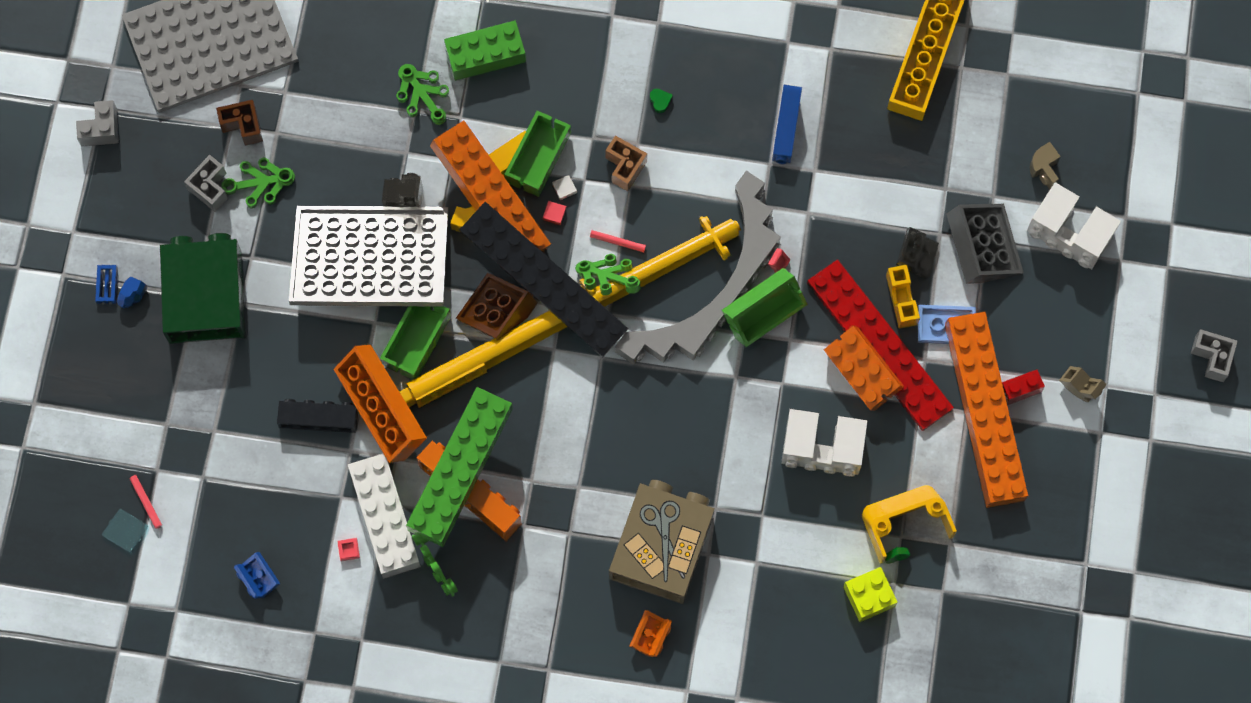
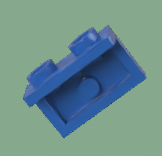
(257, 576)

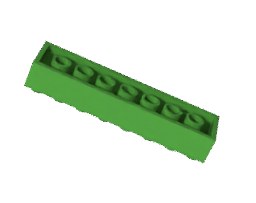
(459, 467)

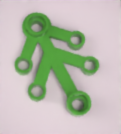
(421, 91)
(261, 181)
(587, 268)
(448, 585)

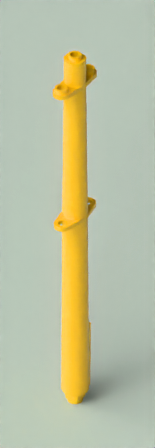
(476, 361)

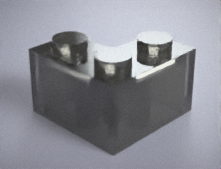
(403, 192)

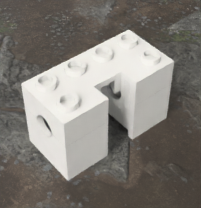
(1083, 247)
(802, 451)

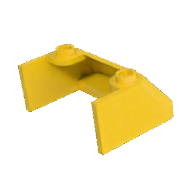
(878, 515)

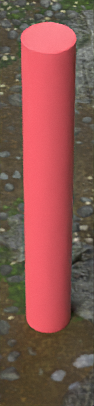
(617, 241)
(145, 501)

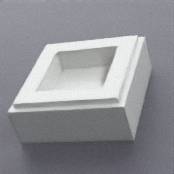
(564, 187)

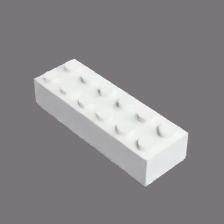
(384, 515)

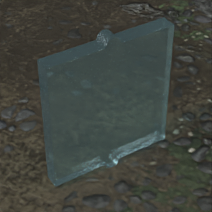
(125, 530)

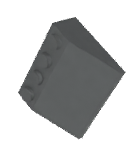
(984, 242)

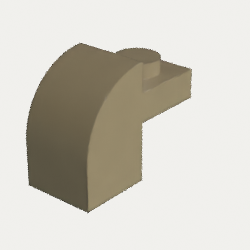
(1042, 162)
(1081, 385)

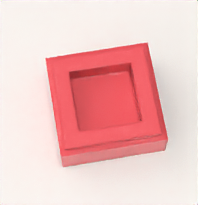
(554, 212)
(779, 260)
(348, 549)

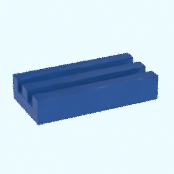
(106, 298)

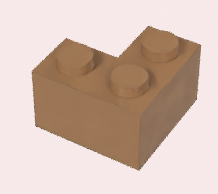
(629, 161)

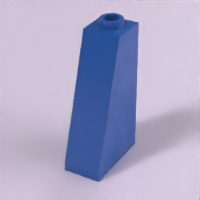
(787, 124)

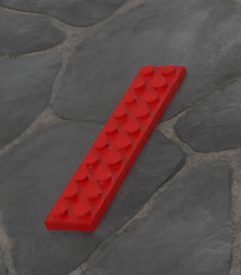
(853, 308)

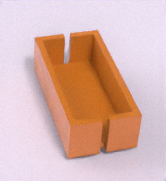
(863, 368)

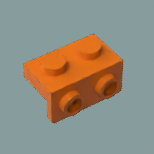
(650, 634)

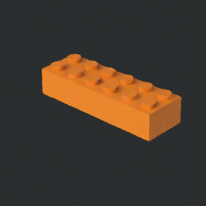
(380, 403)
(481, 501)

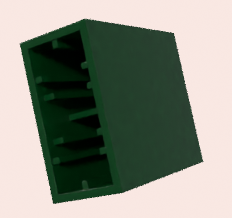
(202, 289)

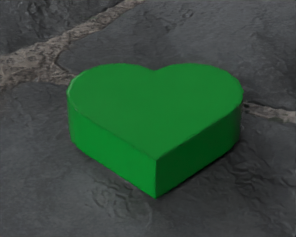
(660, 100)
(897, 554)

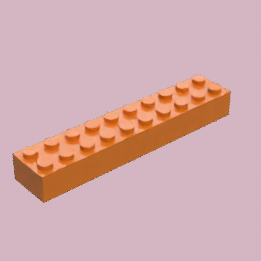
(986, 410)

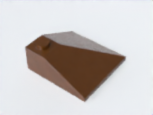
(496, 307)

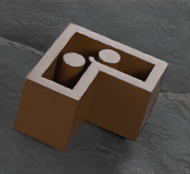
(242, 117)

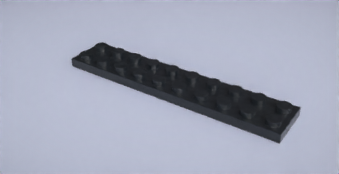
(543, 279)

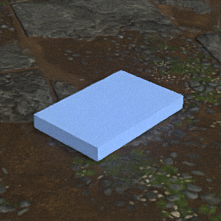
(933, 319)

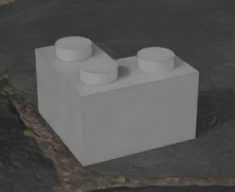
(101, 129)
(204, 183)
(1218, 351)

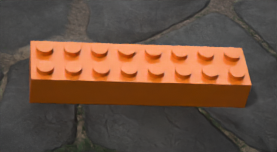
(483, 181)

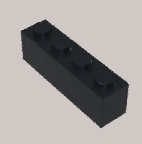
(317, 416)

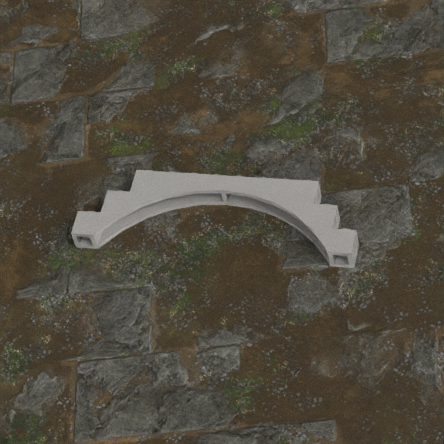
(694, 332)

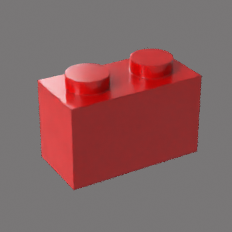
(1023, 387)

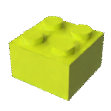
(870, 594)

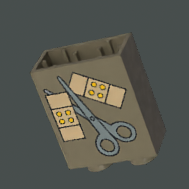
(662, 541)

